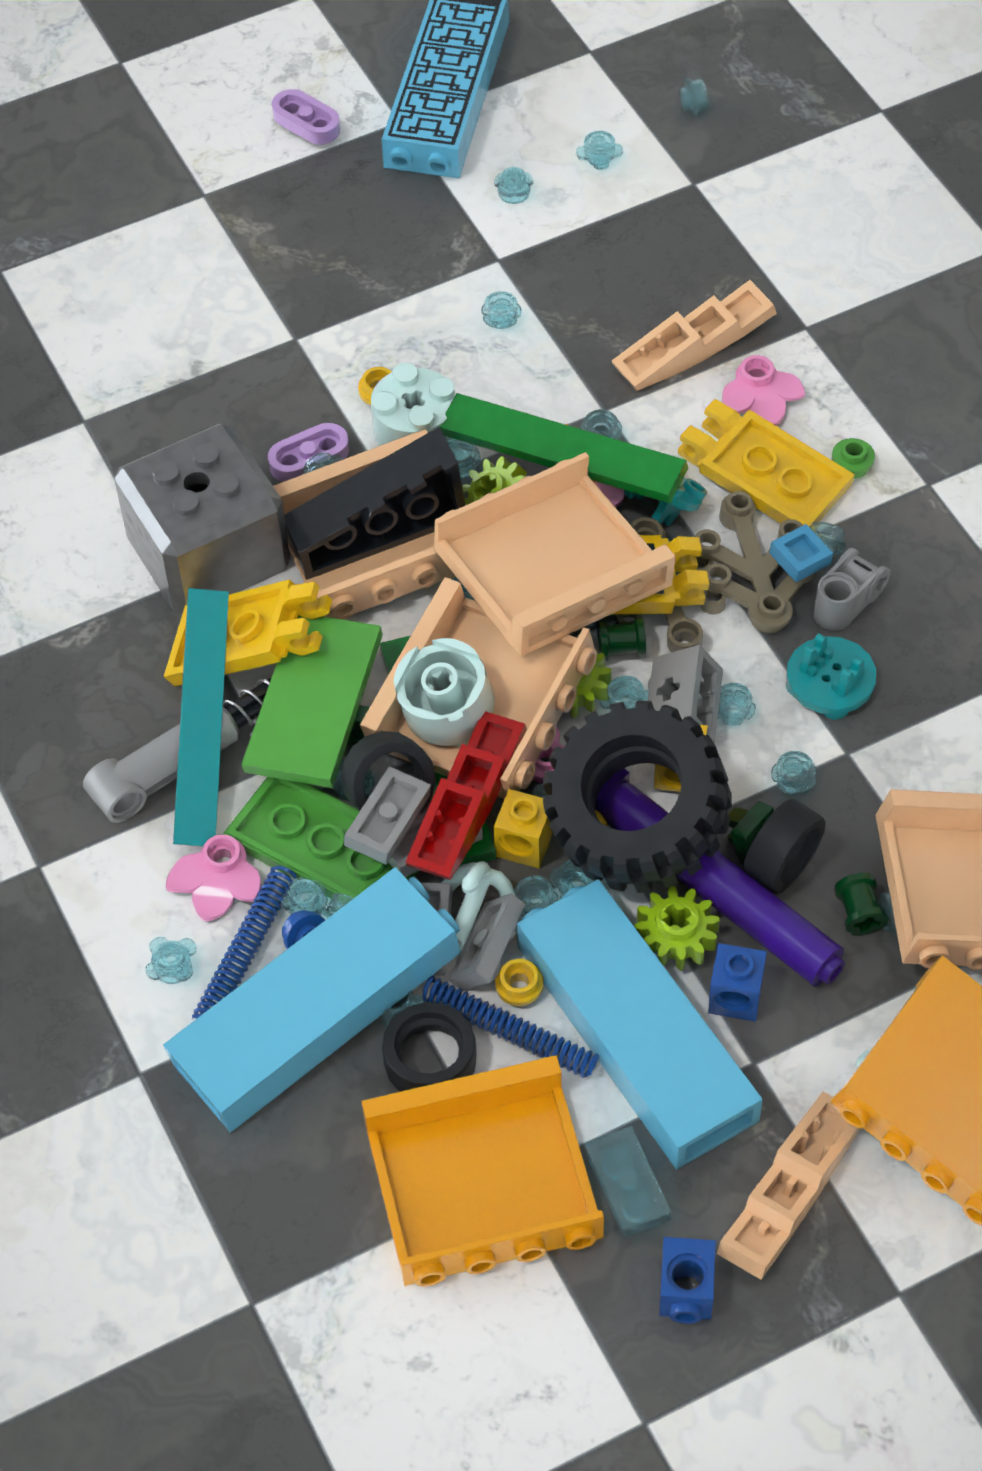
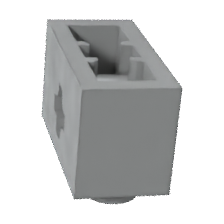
(689, 683)

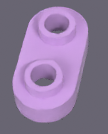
(306, 116)
(290, 455)

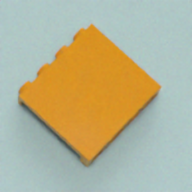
(925, 1086)
(481, 1172)

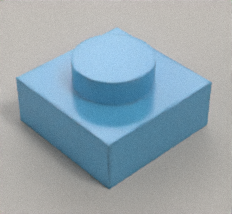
(801, 553)

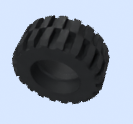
(624, 740)

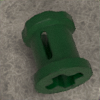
(622, 638)
(860, 904)

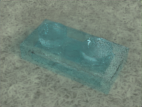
(627, 1181)

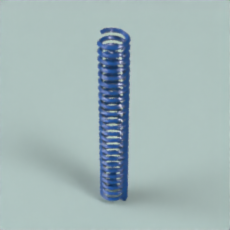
(213, 996)
(463, 1000)

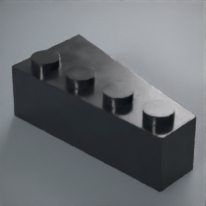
(377, 507)

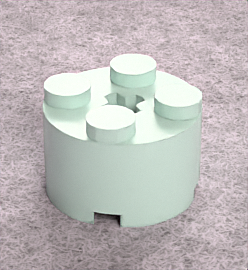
(409, 402)
(443, 691)

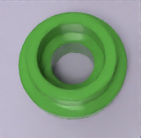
(854, 456)

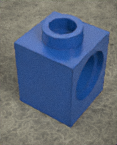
(737, 982)
(687, 1259)

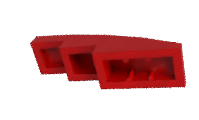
(465, 797)

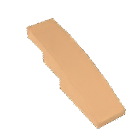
(692, 339)
(788, 1188)

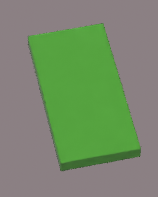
(313, 705)
(305, 832)

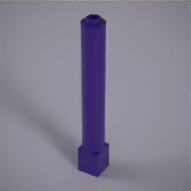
(733, 892)

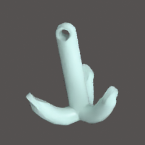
(475, 882)

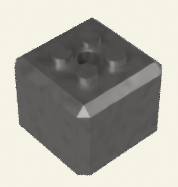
(203, 516)

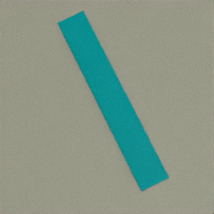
(201, 717)

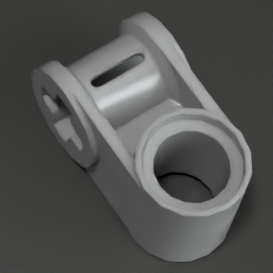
(848, 590)

